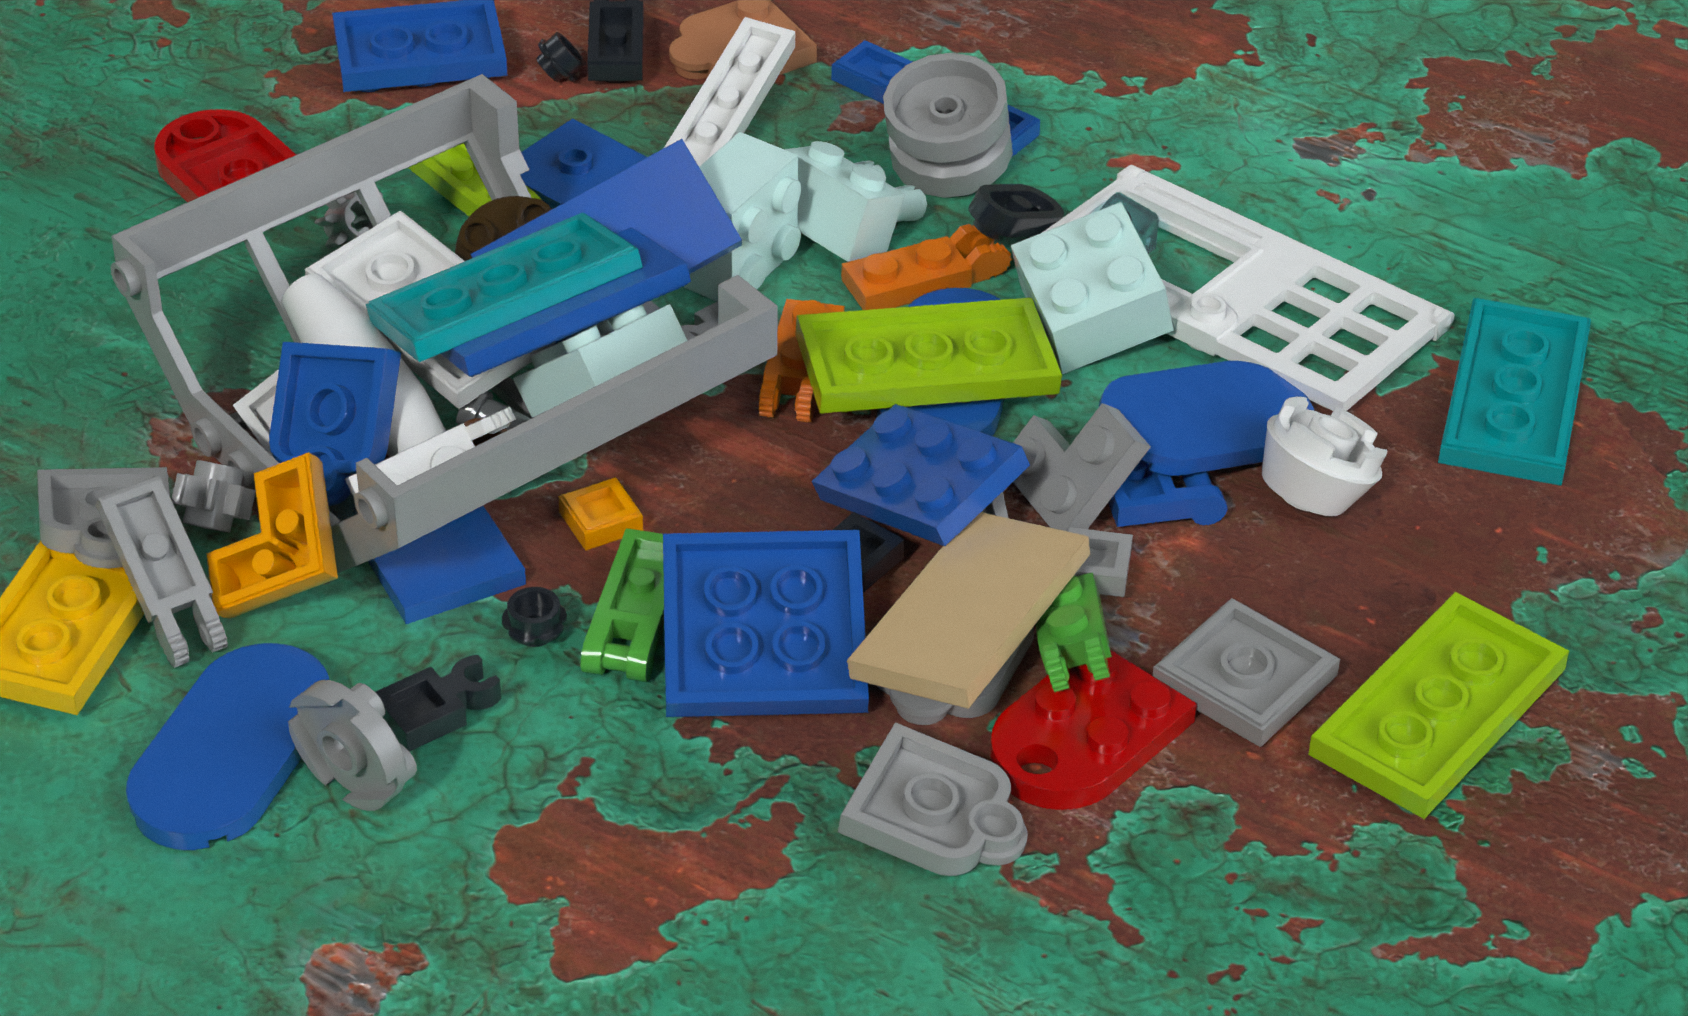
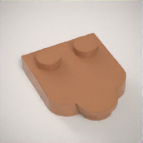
(709, 32)

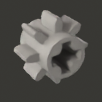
(339, 218)
(213, 496)

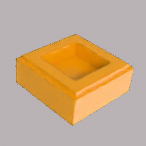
(600, 513)

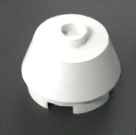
(1320, 458)

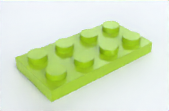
(927, 355)
(1438, 704)

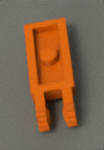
(932, 265)
(787, 371)

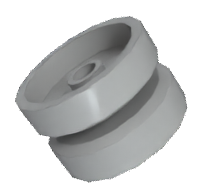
(948, 124)

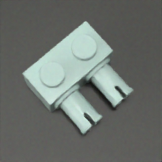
(849, 203)

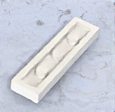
(734, 88)

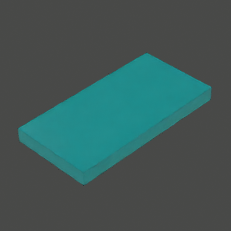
(502, 286)
(1515, 391)

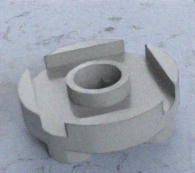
(347, 740)

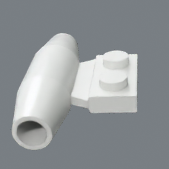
(328, 317)

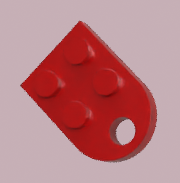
(230, 150)
(1087, 733)

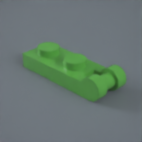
(629, 610)

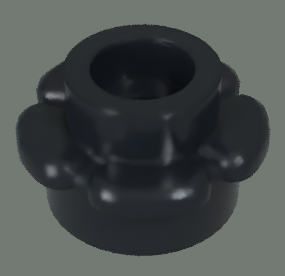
(560, 58)
(534, 616)

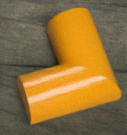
(293, 544)

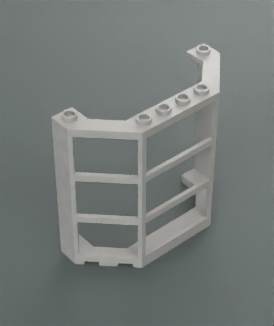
(391, 513)

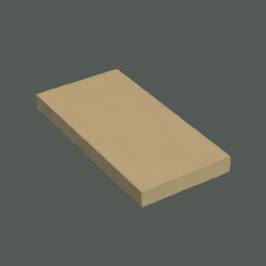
(969, 609)

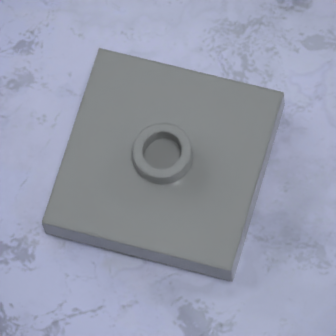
(1247, 671)

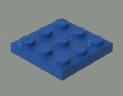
(762, 623)

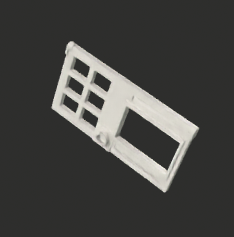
(1265, 274)

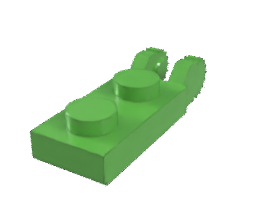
(1074, 633)

